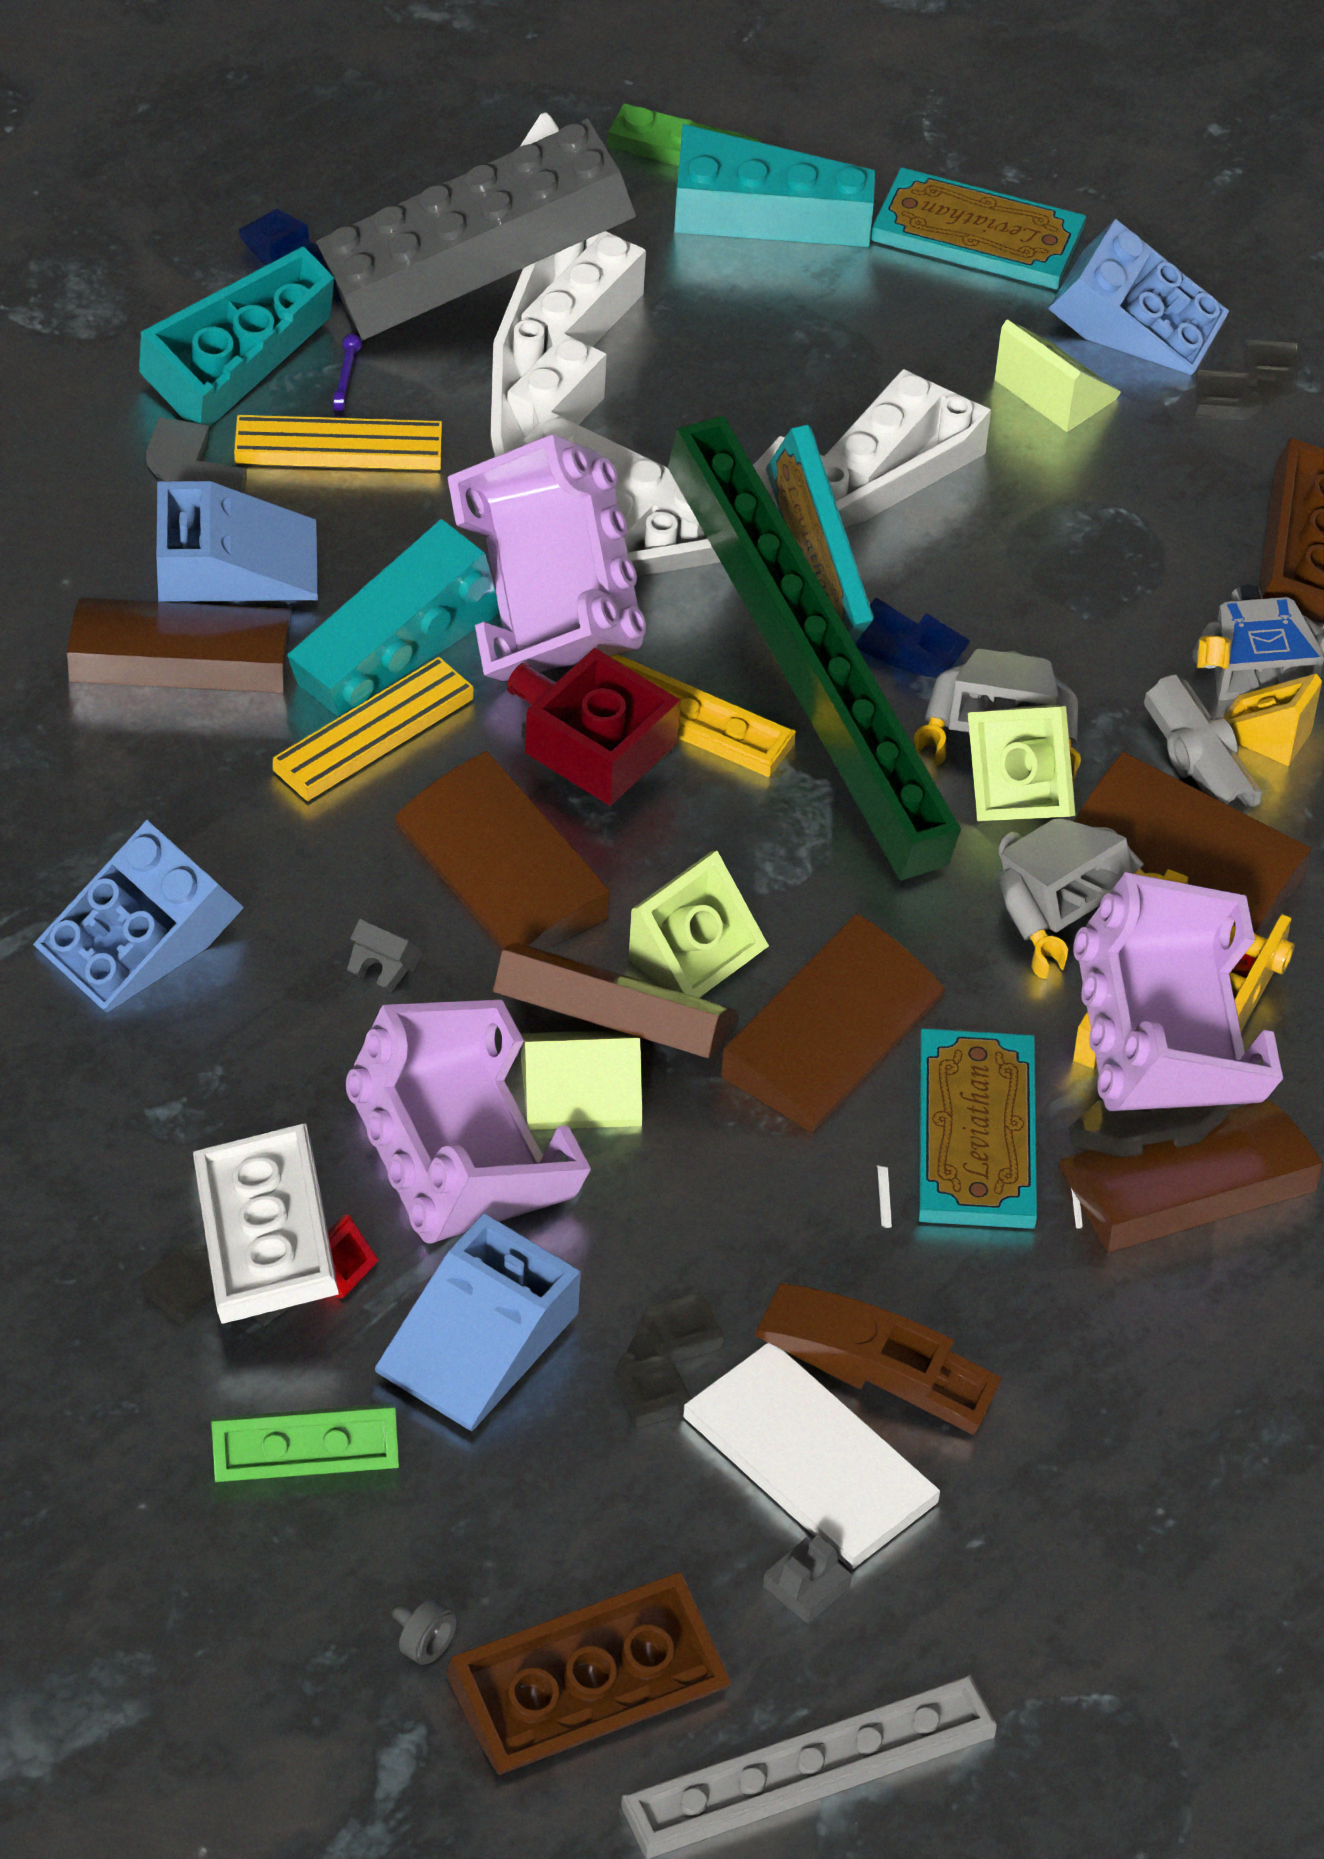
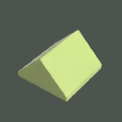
(1049, 378)
(1021, 763)
(694, 930)
(581, 1079)

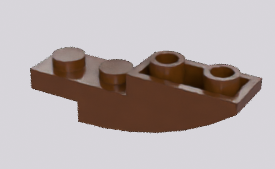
(882, 1347)

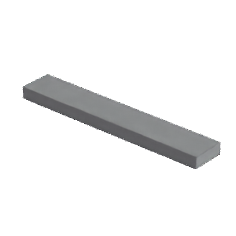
(807, 1767)

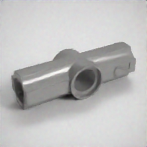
(1201, 744)

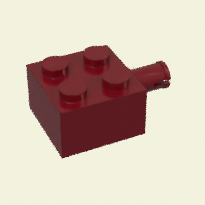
(597, 723)

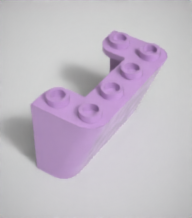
(552, 555)
(1165, 1001)
(448, 1121)

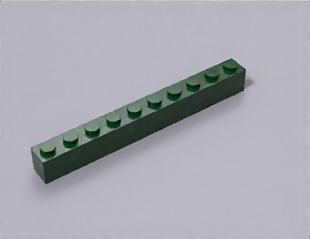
(813, 649)

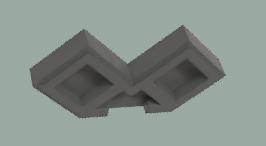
(177, 455)

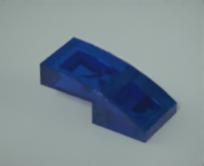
(277, 236)
(915, 647)

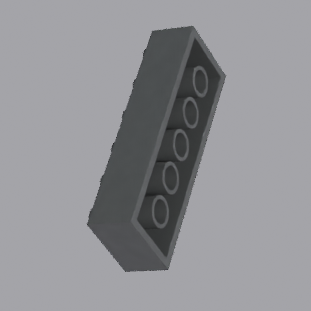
(476, 228)

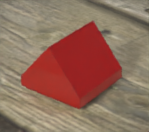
(350, 1254)

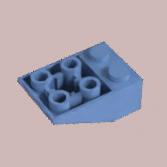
(1138, 302)
(231, 546)
(137, 920)
(481, 1322)

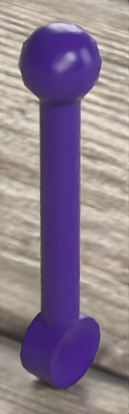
(351, 344)

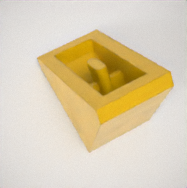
(1276, 718)

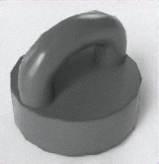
(425, 1630)

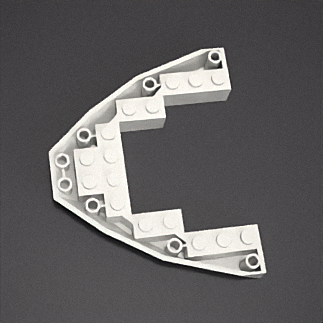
(553, 378)

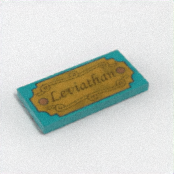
(978, 228)
(815, 523)
(977, 1129)

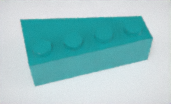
(769, 192)
(235, 337)
(397, 621)

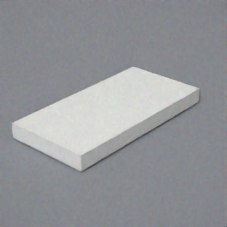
(264, 1223)
(811, 1454)

